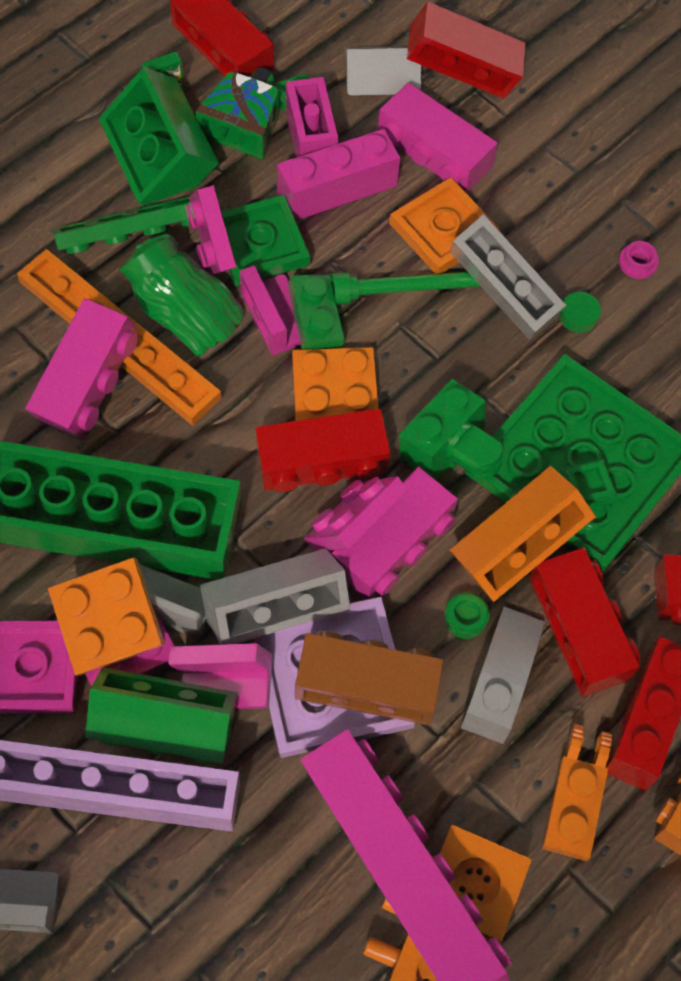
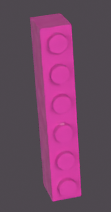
(401, 865)

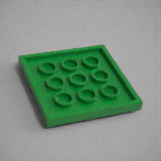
(580, 420)

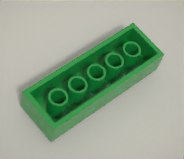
(117, 510)

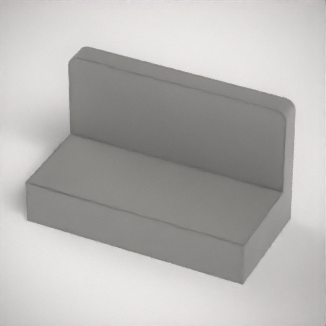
(380, 70)
(176, 602)
(28, 900)

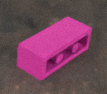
(437, 137)
(338, 174)
(83, 369)
(398, 536)

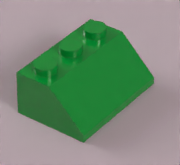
(157, 138)

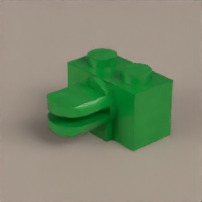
(451, 435)

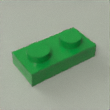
(315, 312)

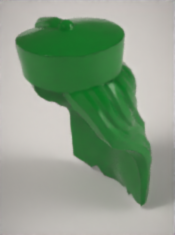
(181, 294)

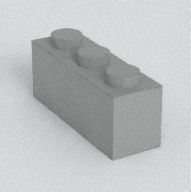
(506, 277)
(275, 597)

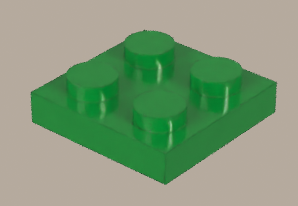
(265, 237)

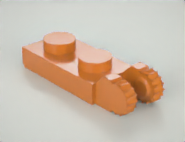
(577, 798)

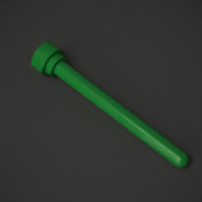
(349, 287)

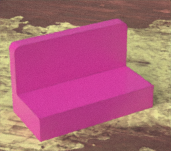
(271, 309)
(227, 667)

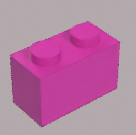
(309, 116)

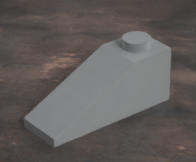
(503, 675)

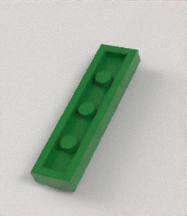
(117, 226)

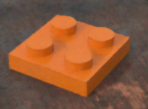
(435, 221)
(333, 382)
(106, 616)

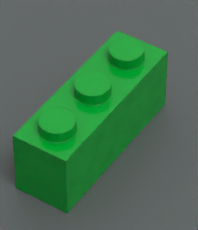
(161, 715)

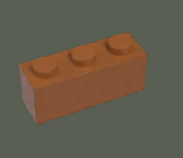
(368, 677)

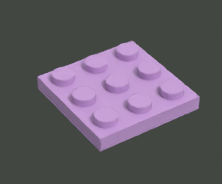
(308, 725)

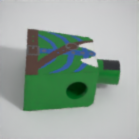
(241, 112)

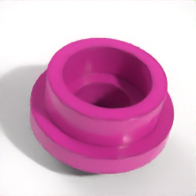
(641, 252)

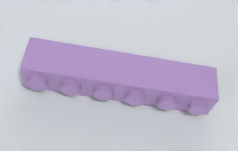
(118, 785)

